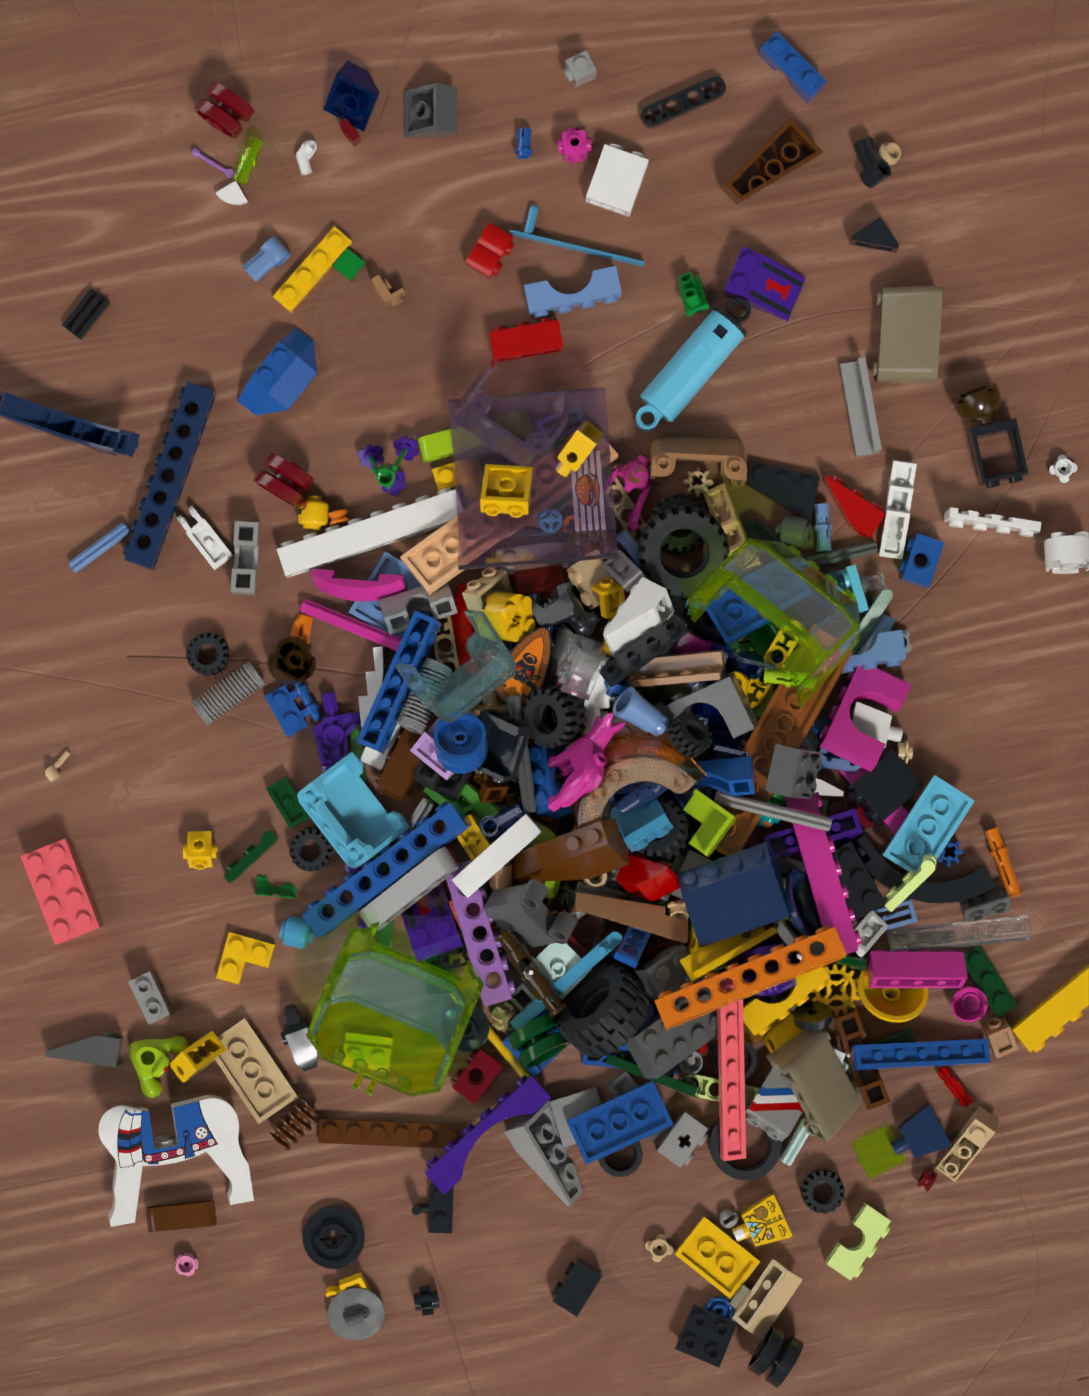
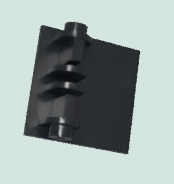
(706, 1335)

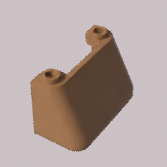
(727, 452)

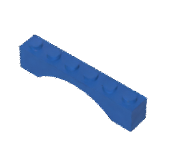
(730, 776)

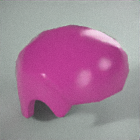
(969, 1004)

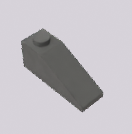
(97, 1050)

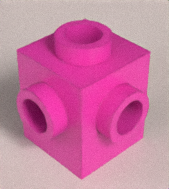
(577, 153)

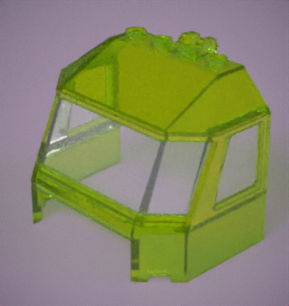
(795, 600)

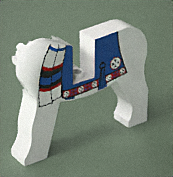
(200, 1127)

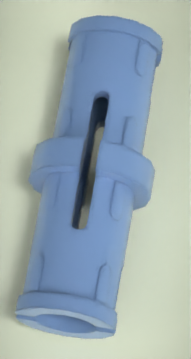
(822, 527)

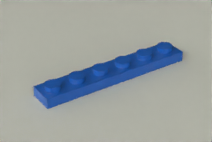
(920, 1054)

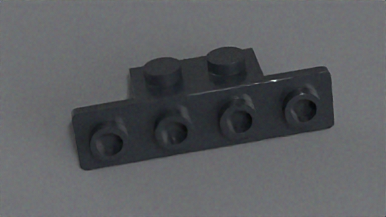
(643, 651)

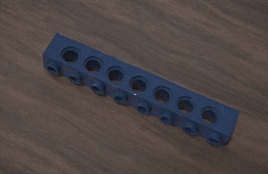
(188, 395)

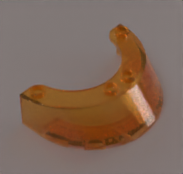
(636, 760)

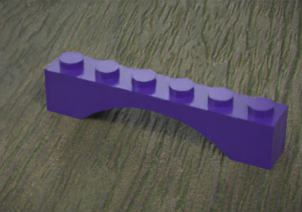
(524, 1099)

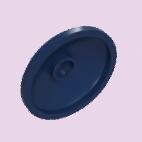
(801, 903)

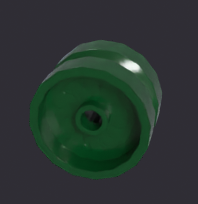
(538, 1041)

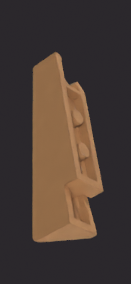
(634, 914)

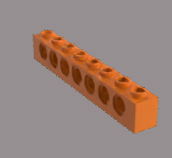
(832, 952)

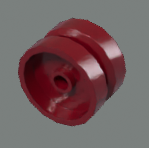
(224, 110)
(285, 477)

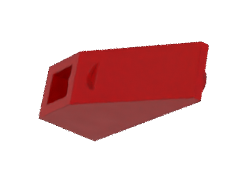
(857, 512)

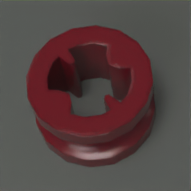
(927, 1179)

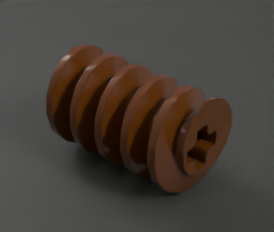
(295, 1125)

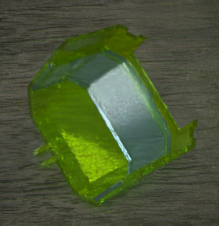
(392, 1015)

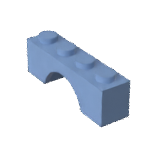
(544, 299)
(887, 650)

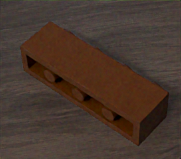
(402, 763)

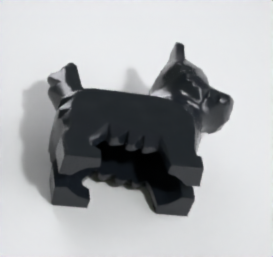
(563, 608)

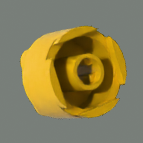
(510, 615)

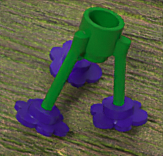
(386, 473)

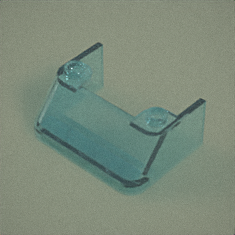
(470, 683)

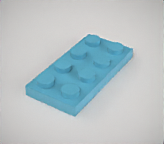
(928, 824)

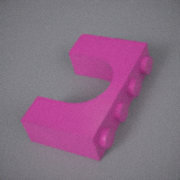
(841, 735)

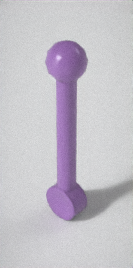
(229, 173)

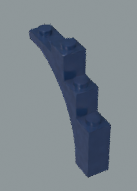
(67, 427)

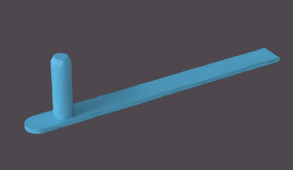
(528, 234)
(569, 978)

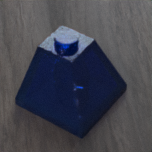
(352, 95)

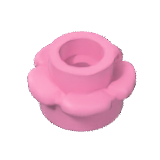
(181, 1268)

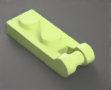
(910, 882)

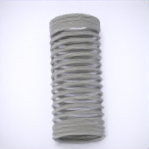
(440, 670)
(206, 714)

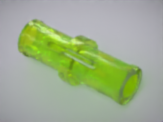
(248, 160)

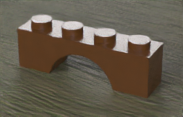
(868, 1081)

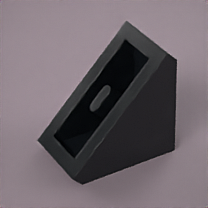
(876, 236)

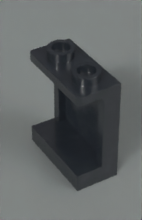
(505, 745)
(884, 788)

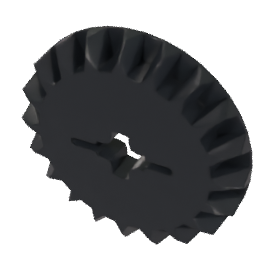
(323, 1250)

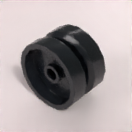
(775, 1356)

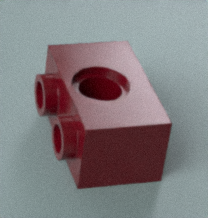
(472, 1089)

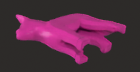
(586, 760)

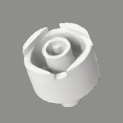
(1067, 553)

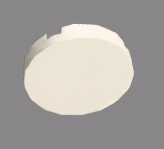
(786, 933)

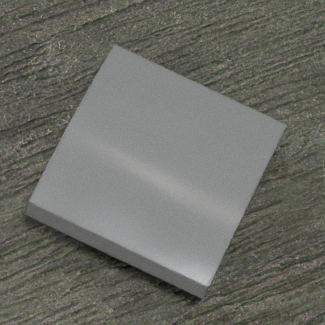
(571, 1106)

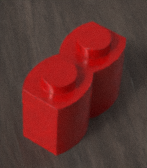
(490, 250)

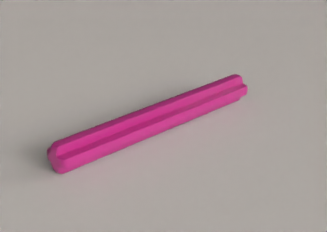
(350, 624)

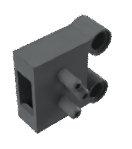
(528, 915)

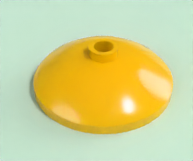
(903, 1006)

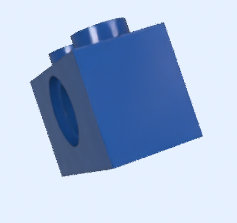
(931, 550)

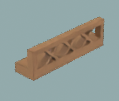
(680, 669)

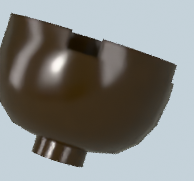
(978, 404)
(291, 661)

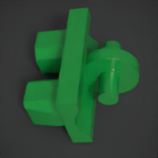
(692, 293)

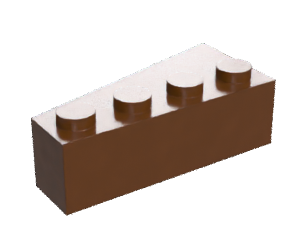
(775, 159)

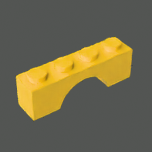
(759, 1014)

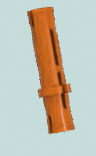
(1003, 862)

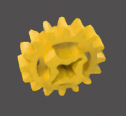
(844, 980)

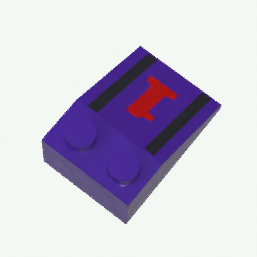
(764, 284)
(431, 925)

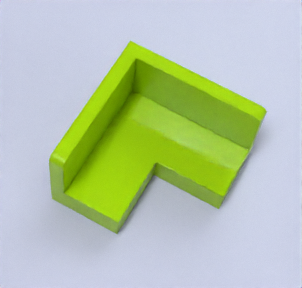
(715, 822)

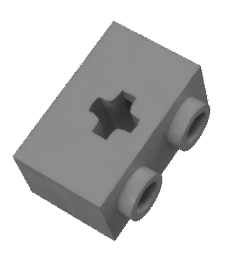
(150, 997)
(683, 1126)

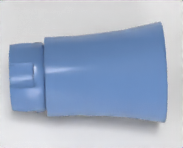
(640, 712)

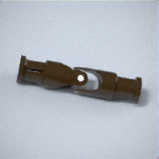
(541, 986)

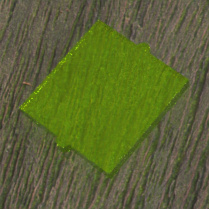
(876, 1152)

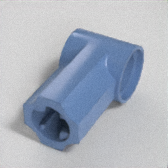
(272, 255)

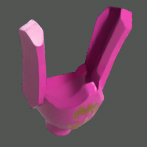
(635, 476)

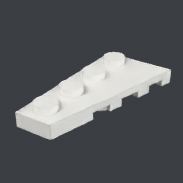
(1024, 527)

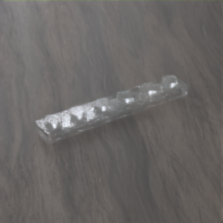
(960, 934)

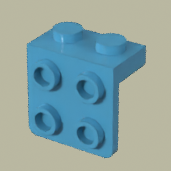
(642, 824)

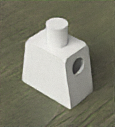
(875, 723)

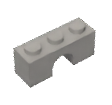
(246, 559)
(400, 607)

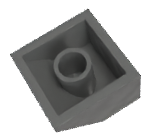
(430, 111)

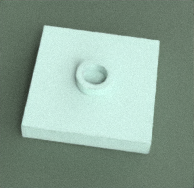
(556, 961)

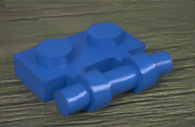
(288, 713)

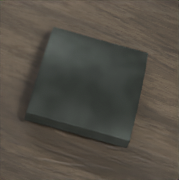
(432, 780)

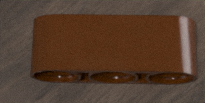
(181, 1216)

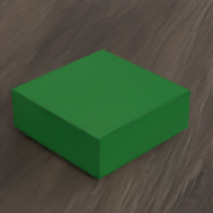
(348, 265)

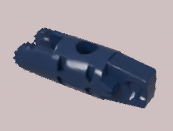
(640, 796)

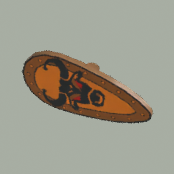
(531, 661)

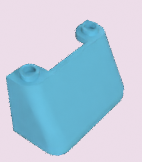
(350, 812)

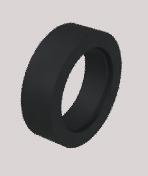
(738, 1172)

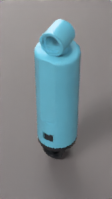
(693, 364)

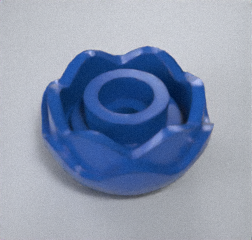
(722, 1303)

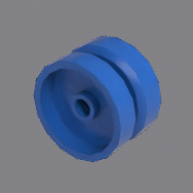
(461, 744)

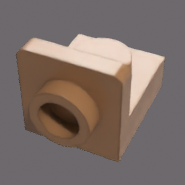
(383, 289)
(1000, 1036)

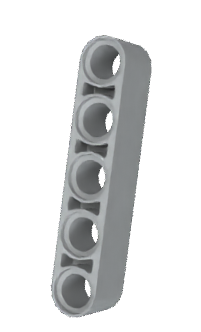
(409, 889)

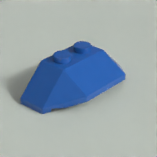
(281, 375)

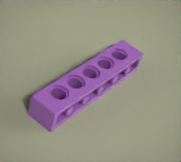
(489, 994)

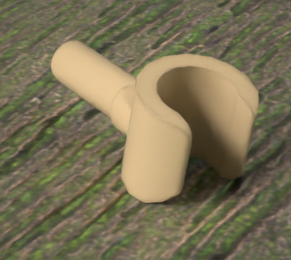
(52, 772)

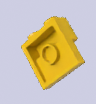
(506, 490)

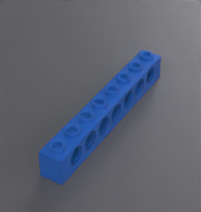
(317, 916)

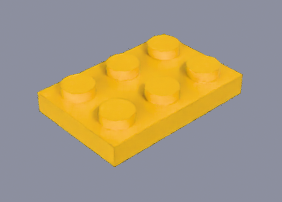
(717, 1257)

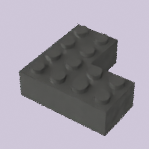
(654, 1046)

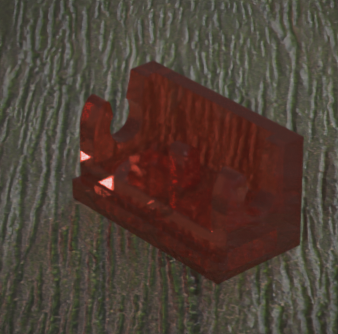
(537, 579)

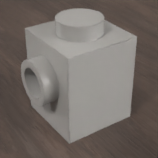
(580, 69)

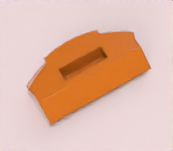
(302, 627)

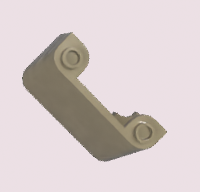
(909, 335)
(817, 1082)

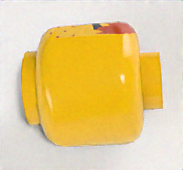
(313, 513)

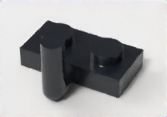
(439, 1209)

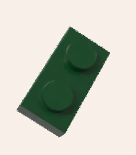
(287, 802)

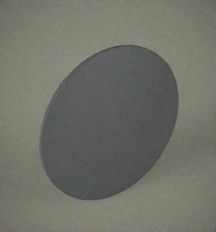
(356, 1313)

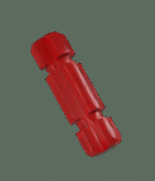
(954, 1086)

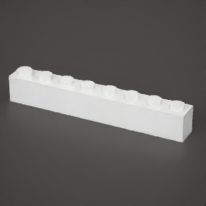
(368, 534)

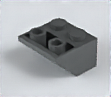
(793, 771)

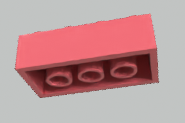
(61, 891)

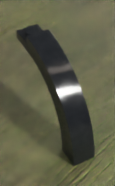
(950, 891)

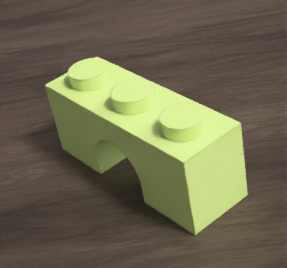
(849, 1260)

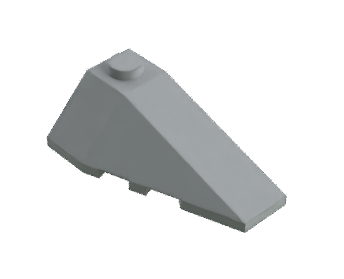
(540, 1146)

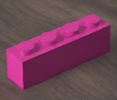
(916, 969)

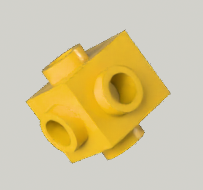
(200, 849)

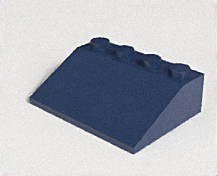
(734, 894)

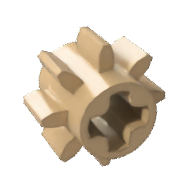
(699, 476)
(503, 1015)

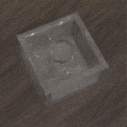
(581, 667)

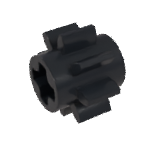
(426, 1300)

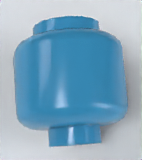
(296, 932)

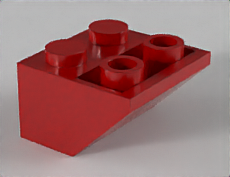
(647, 878)

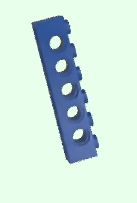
(394, 690)

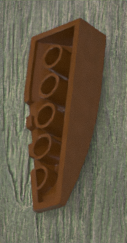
(573, 856)

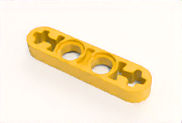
(762, 695)

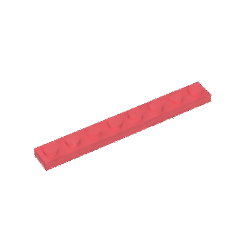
(731, 1078)

